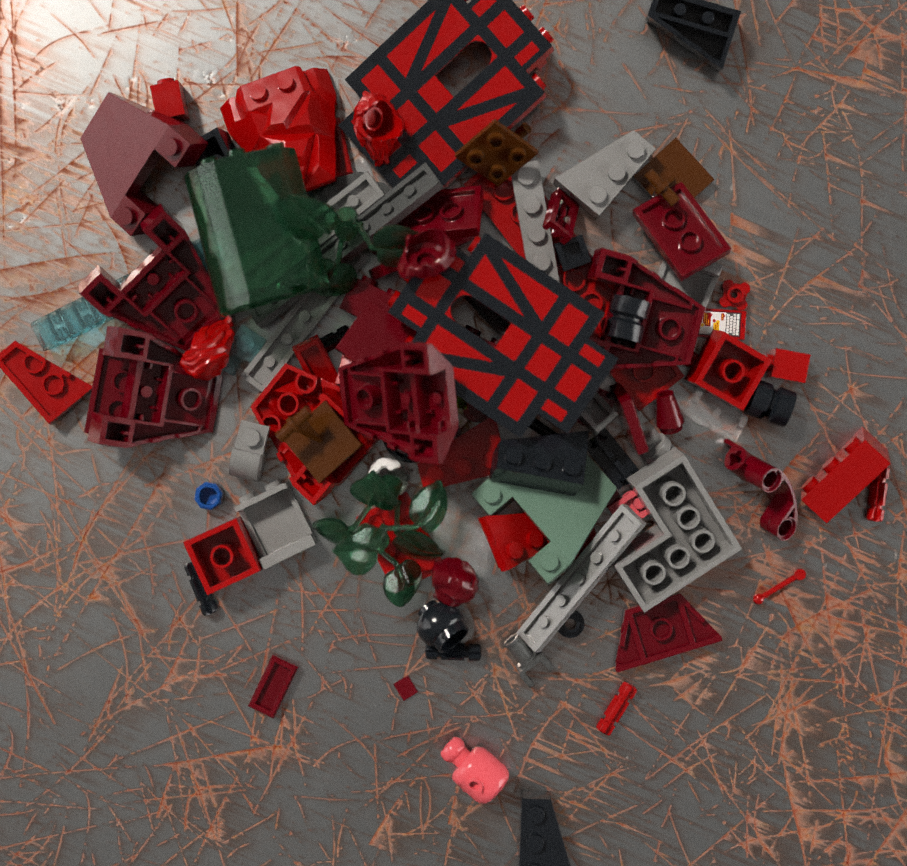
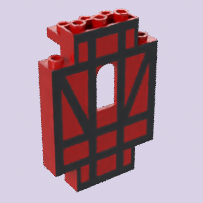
(433, 119)
(543, 357)

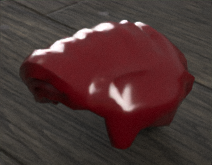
(426, 254)
(454, 581)

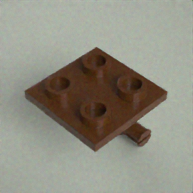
(497, 151)
(671, 167)
(319, 439)

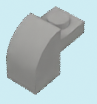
(249, 453)

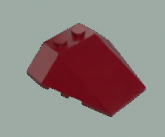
(403, 400)

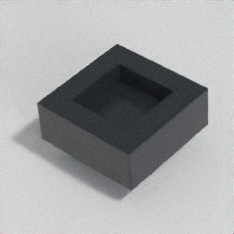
(573, 253)

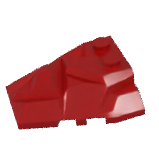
(290, 110)
(285, 397)

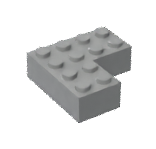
(686, 536)

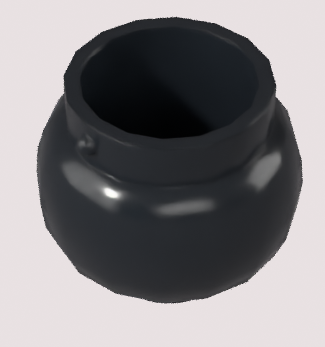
(441, 625)

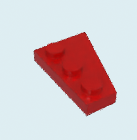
(42, 382)
(512, 538)

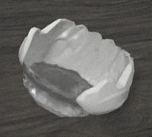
(392, 467)

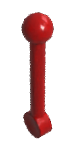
(799, 574)

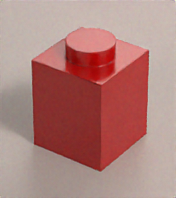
(170, 99)
(788, 366)

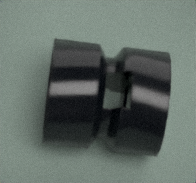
(626, 318)
(771, 403)

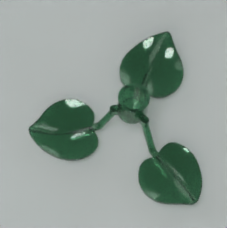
(313, 218)
(382, 494)
(361, 548)

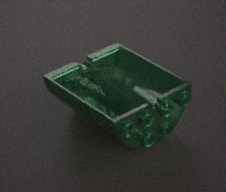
(245, 228)

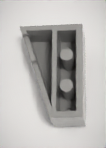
(604, 174)

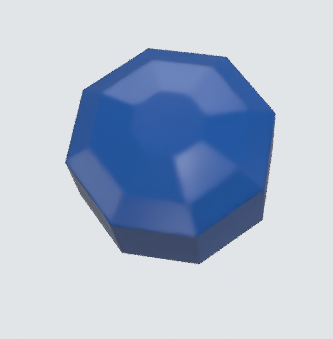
(209, 495)

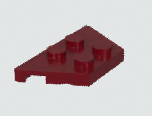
(661, 632)

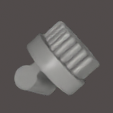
(657, 444)

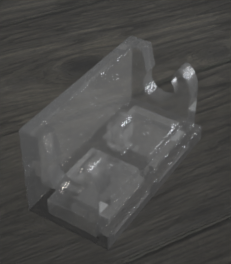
(715, 415)

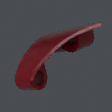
(782, 513)

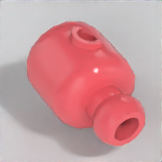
(476, 770)

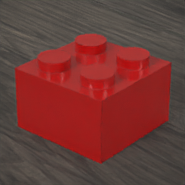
(728, 369)
(223, 555)

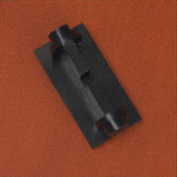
(611, 458)

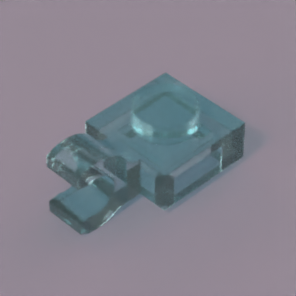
(244, 347)

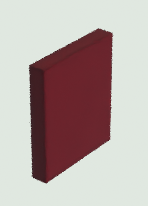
(405, 688)

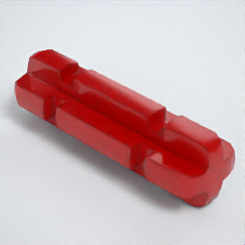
(877, 497)
(616, 708)

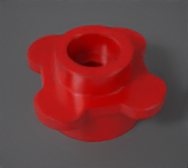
(727, 298)

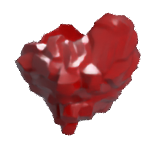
(377, 126)
(209, 350)

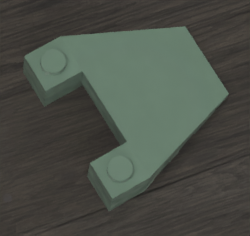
(559, 517)

